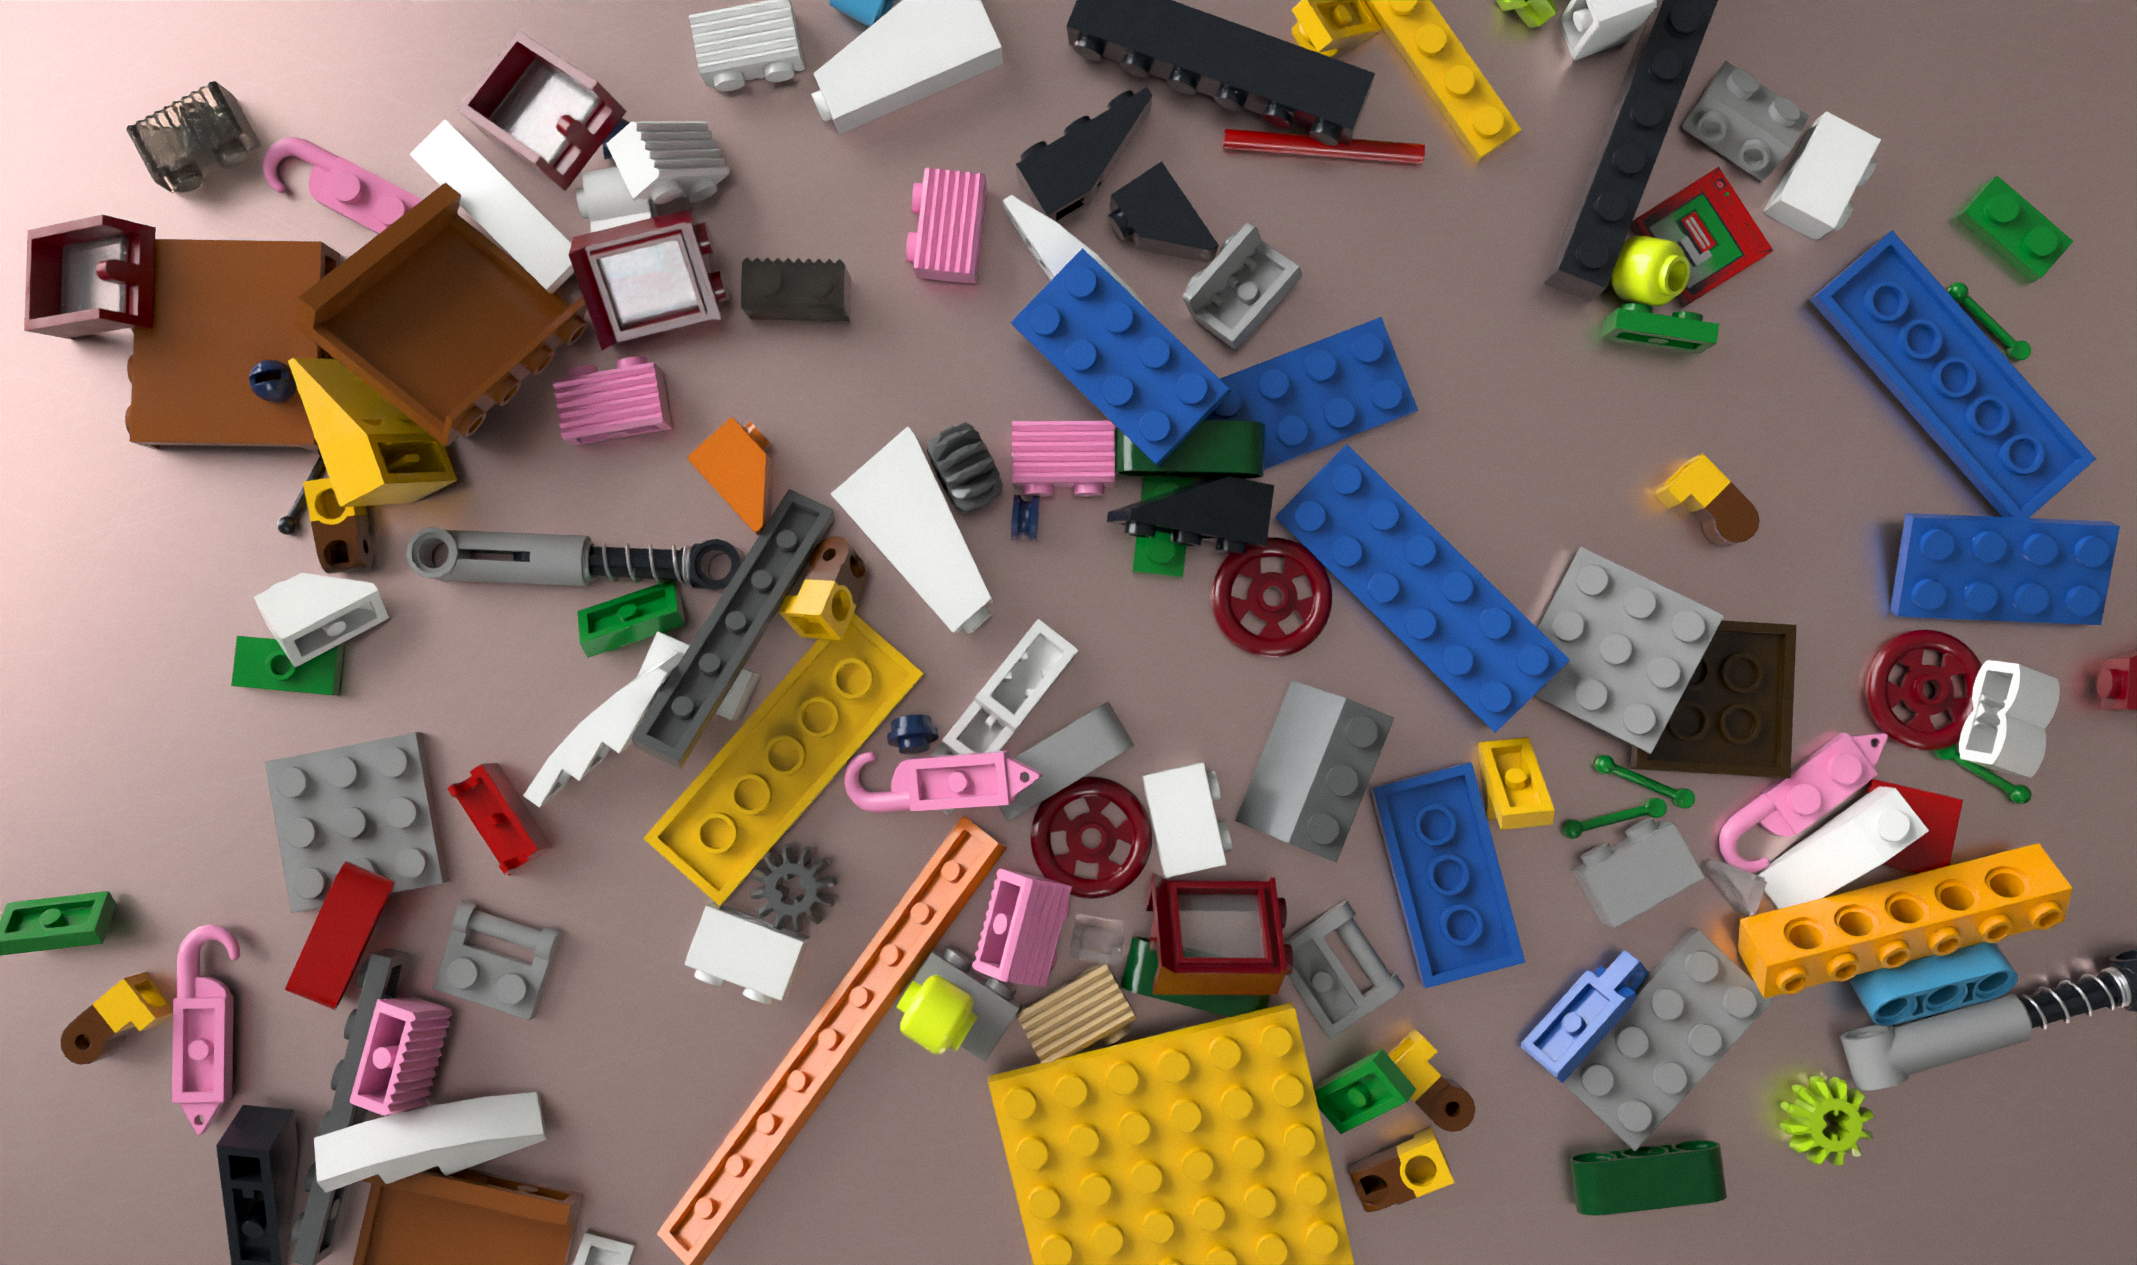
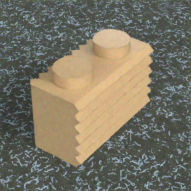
(1077, 1014)

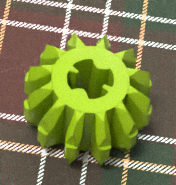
(1810, 1128)

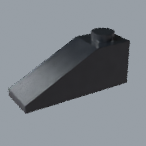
(258, 1183)

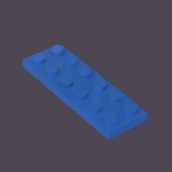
(1952, 378)
(1422, 588)

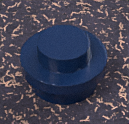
(912, 733)

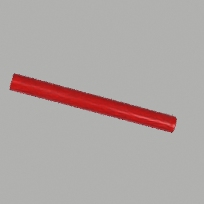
(1305, 145)

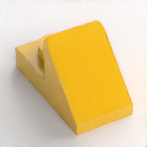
(1333, 25)
(1513, 784)

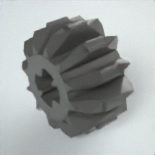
(965, 467)
(778, 894)

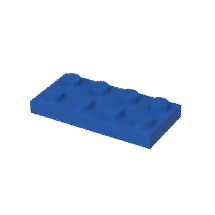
(1120, 357)
(1320, 393)
(2004, 568)
(1447, 875)

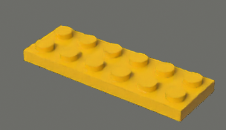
(783, 758)

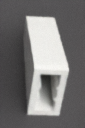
(906, 58)
(912, 525)

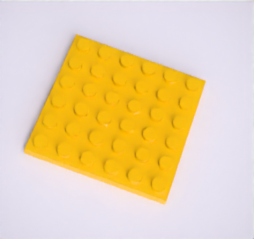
(1175, 1150)

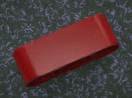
(340, 935)

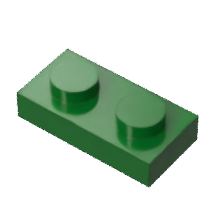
(2014, 229)
(1680, 331)
(1157, 554)
(630, 618)
(55, 922)
(1362, 1091)

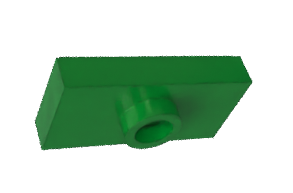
(264, 665)

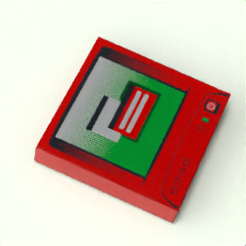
(1711, 230)

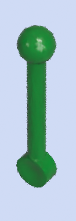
(2016, 350)
(2019, 794)
(1681, 797)
(1653, 808)

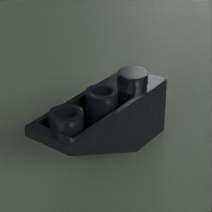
(1074, 167)
(1214, 510)

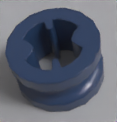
(1025, 518)

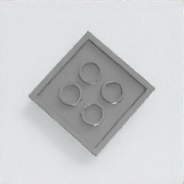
(1626, 647)
(359, 807)

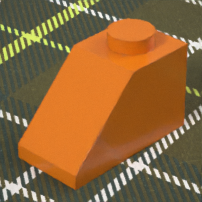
(739, 470)

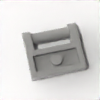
(491, 976)
(1325, 982)

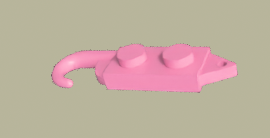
(342, 185)
(943, 782)
(1810, 793)
(202, 1031)

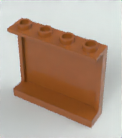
(438, 318)
(213, 320)
(466, 1221)

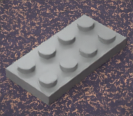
(1668, 1039)

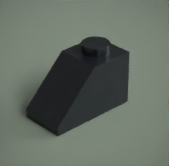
(1160, 217)

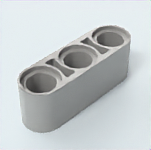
(1070, 756)

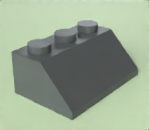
(1314, 769)

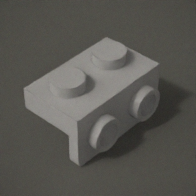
(1745, 121)
(1240, 286)

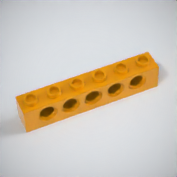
(1903, 920)

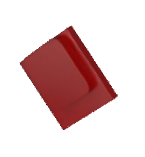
(1940, 817)

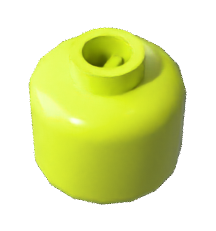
(1650, 271)
(936, 1014)

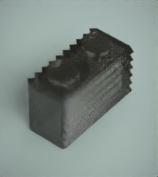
(193, 138)
(796, 290)

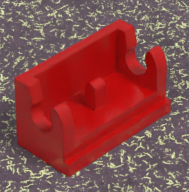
(501, 817)

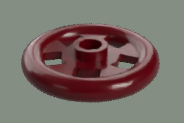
(1272, 640)
(1884, 695)
(1133, 830)

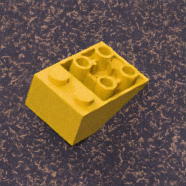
(365, 441)

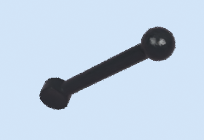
(288, 524)

